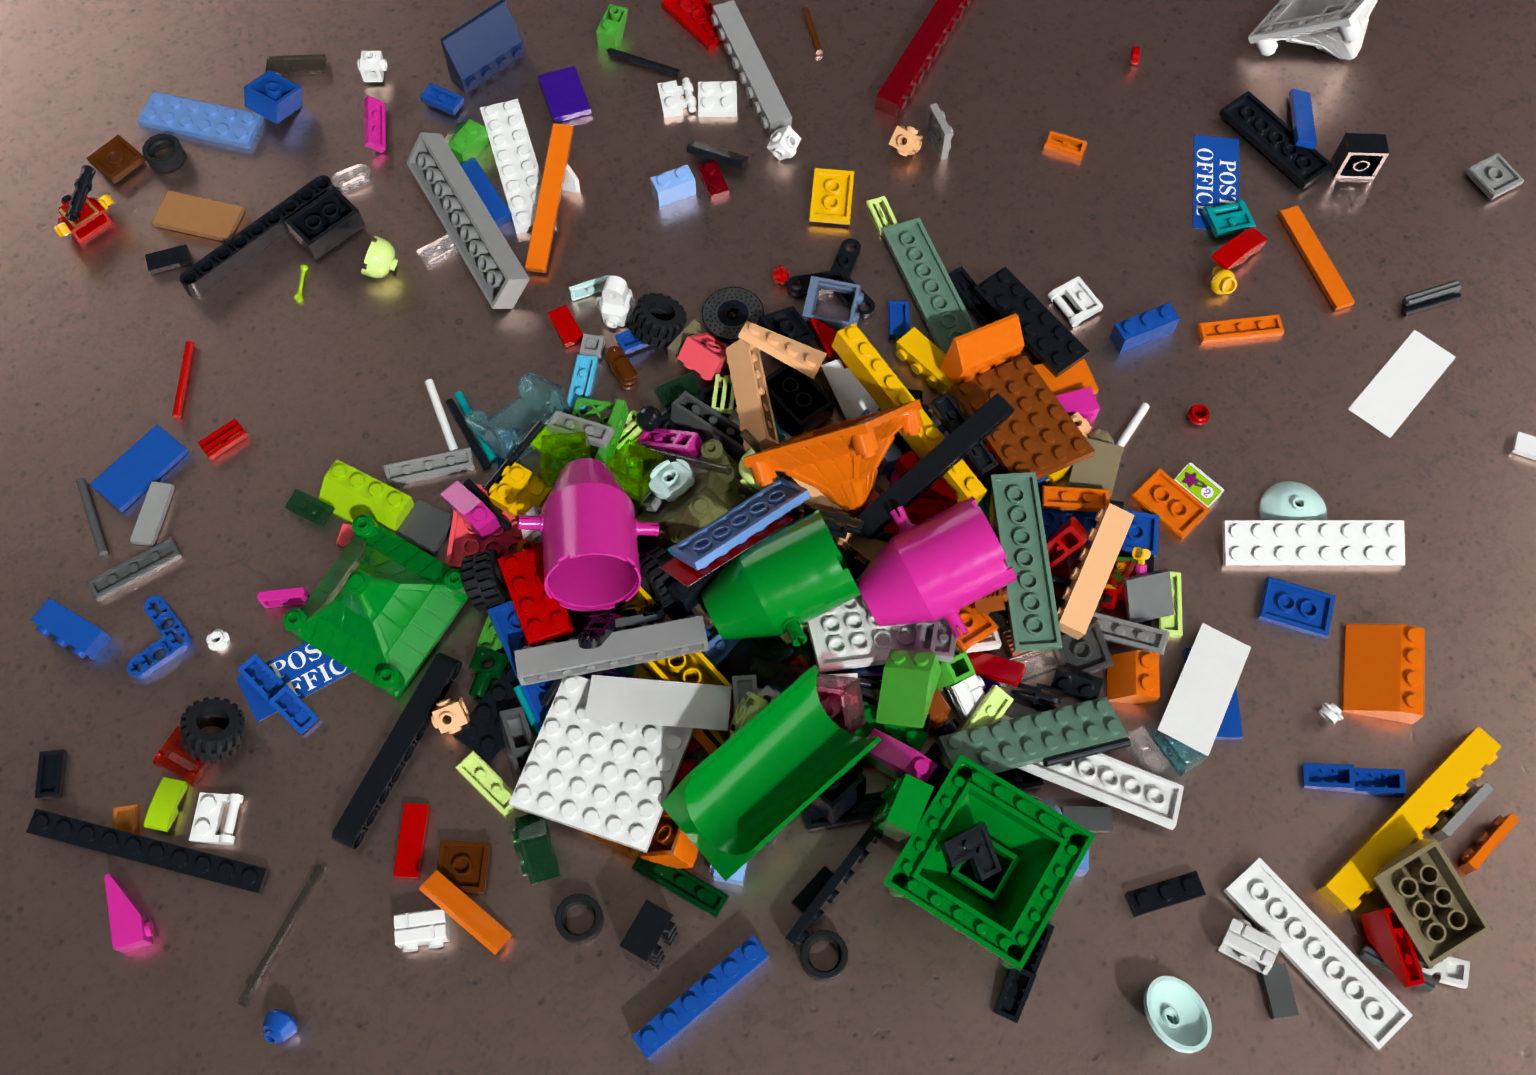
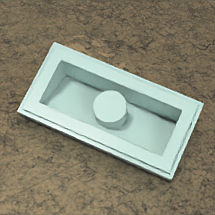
(587, 288)

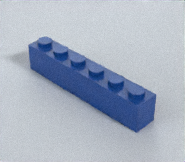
(701, 998)

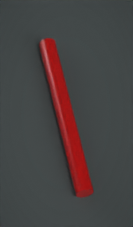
(183, 379)

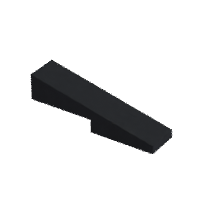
(1019, 983)

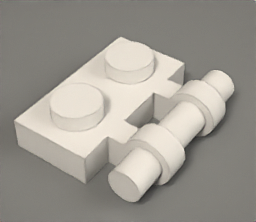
(670, 97)

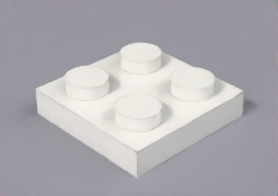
(717, 99)

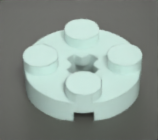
(671, 489)

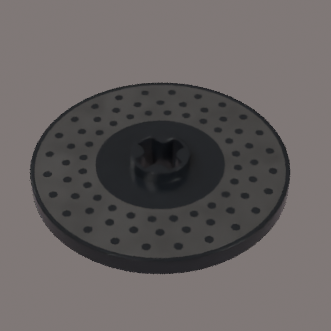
(717, 311)

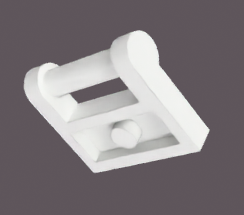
(1080, 297)
(209, 818)

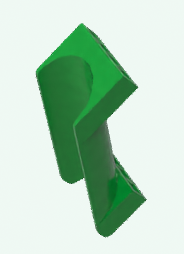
(764, 776)

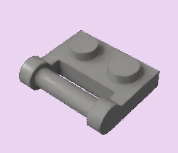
(942, 641)

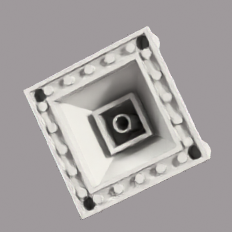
(1327, 24)

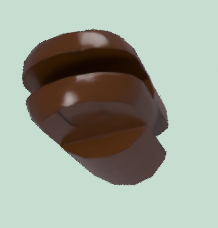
(621, 367)

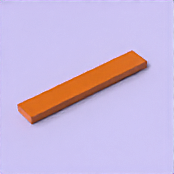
(1316, 258)

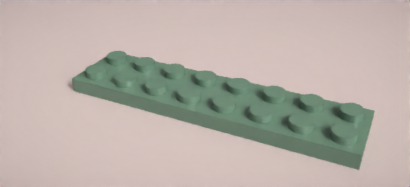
(928, 282)
(1023, 539)
(1034, 736)

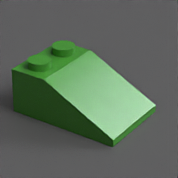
(907, 687)

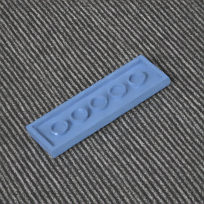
(200, 120)
(740, 523)

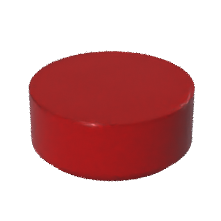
(1135, 55)

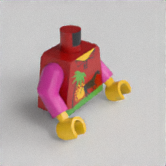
(1123, 568)

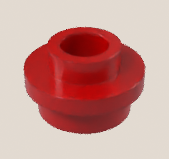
(780, 274)
(1201, 410)

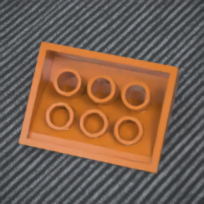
(1384, 671)

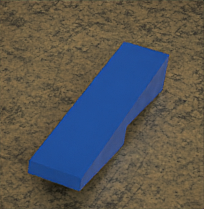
(487, 192)
(278, 694)
(1354, 780)

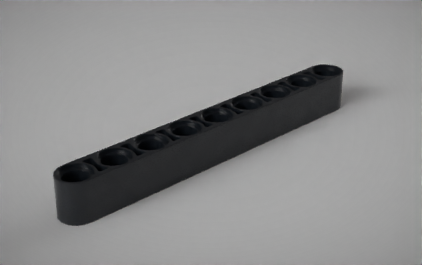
(250, 240)
(935, 464)
(396, 752)

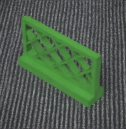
(615, 419)

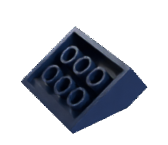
(482, 47)

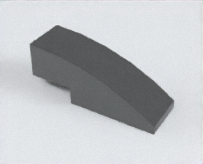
(516, 738)

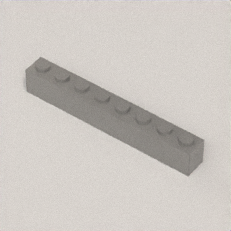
(751, 67)
(620, 649)

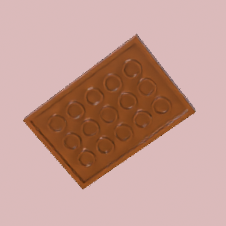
(1038, 432)

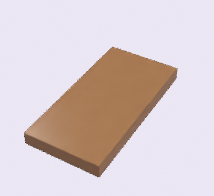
(198, 216)

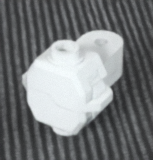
(616, 302)

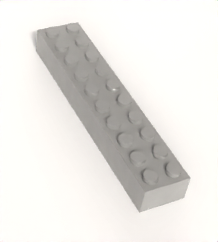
(467, 221)

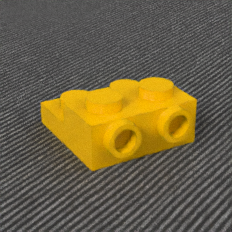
(518, 491)

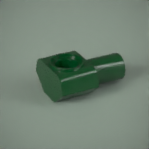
(484, 675)

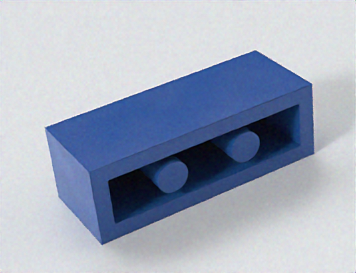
(1144, 328)
(70, 630)

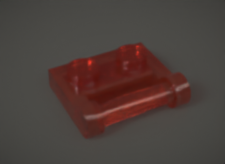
(173, 745)

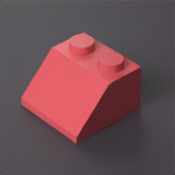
(704, 355)

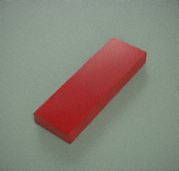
(997, 668)
(411, 841)

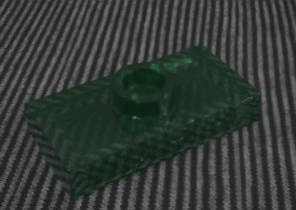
(672, 390)
(309, 508)

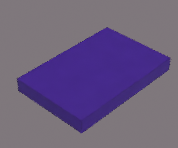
(564, 94)

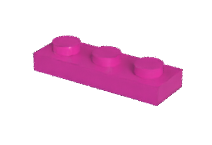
(374, 124)

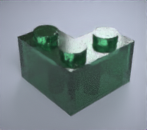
(534, 844)

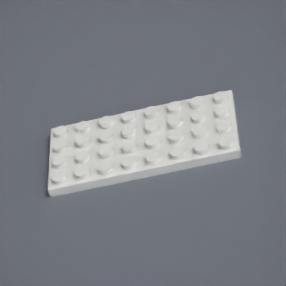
(852, 638)

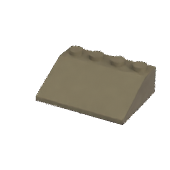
(1431, 901)

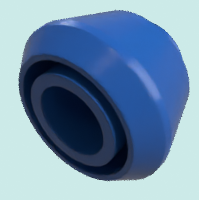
(279, 1026)

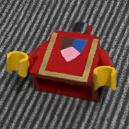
(91, 219)

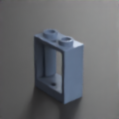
(818, 283)

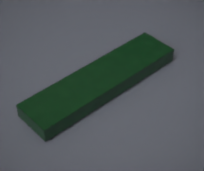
(684, 886)

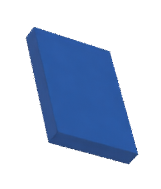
(1296, 607)

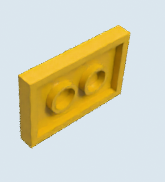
(831, 196)

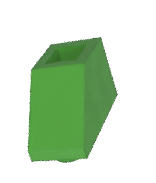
(611, 27)
(956, 671)

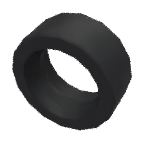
(168, 163)
(569, 902)
(839, 943)

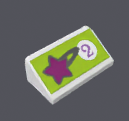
(1199, 484)

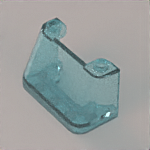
(511, 424)

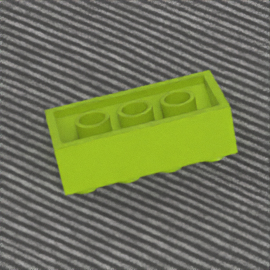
(358, 493)

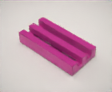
(283, 597)

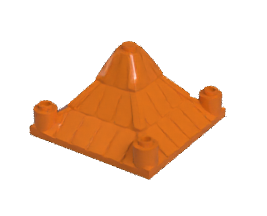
(840, 456)

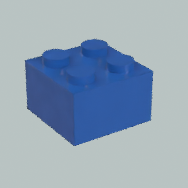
(273, 96)

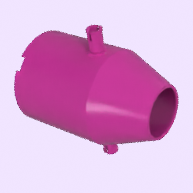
(589, 538)
(935, 568)

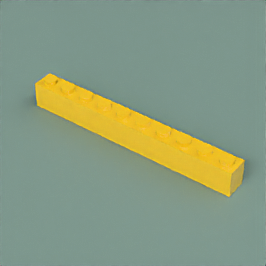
(926, 361)
(889, 392)
(1410, 819)

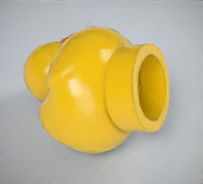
(1223, 281)

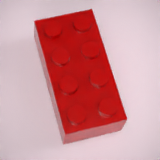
(537, 615)

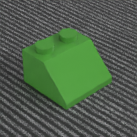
(467, 140)

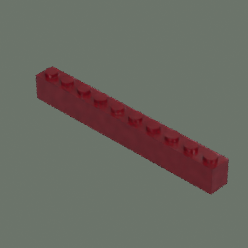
(919, 55)

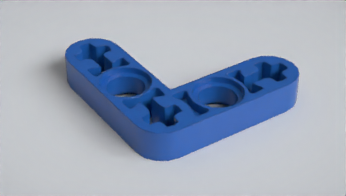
(167, 642)

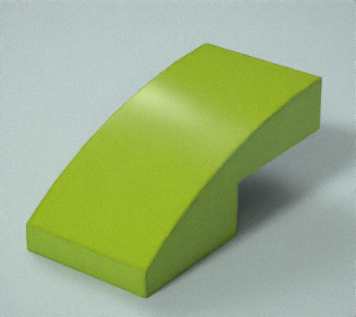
(164, 804)

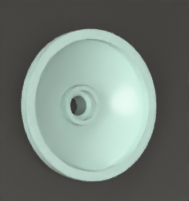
(1280, 501)
(1177, 1014)

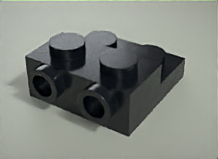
(789, 324)

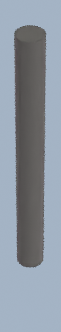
(92, 517)

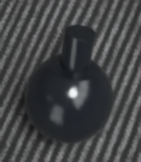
(648, 418)

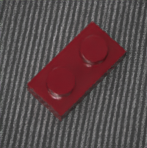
(713, 180)

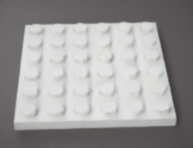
(600, 772)

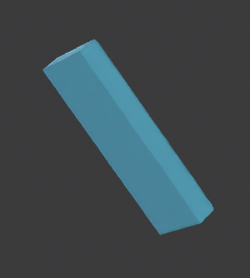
(582, 380)

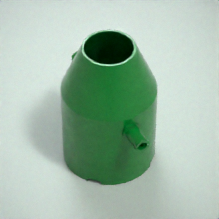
(780, 583)

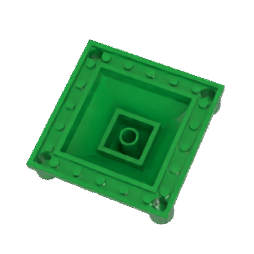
(380, 607)
(1033, 845)

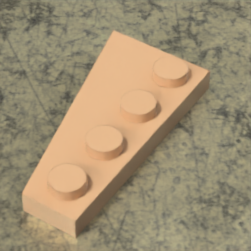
(787, 350)

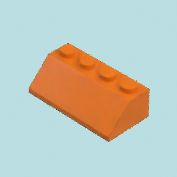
(983, 349)

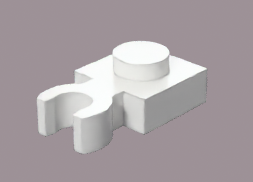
(1451, 972)

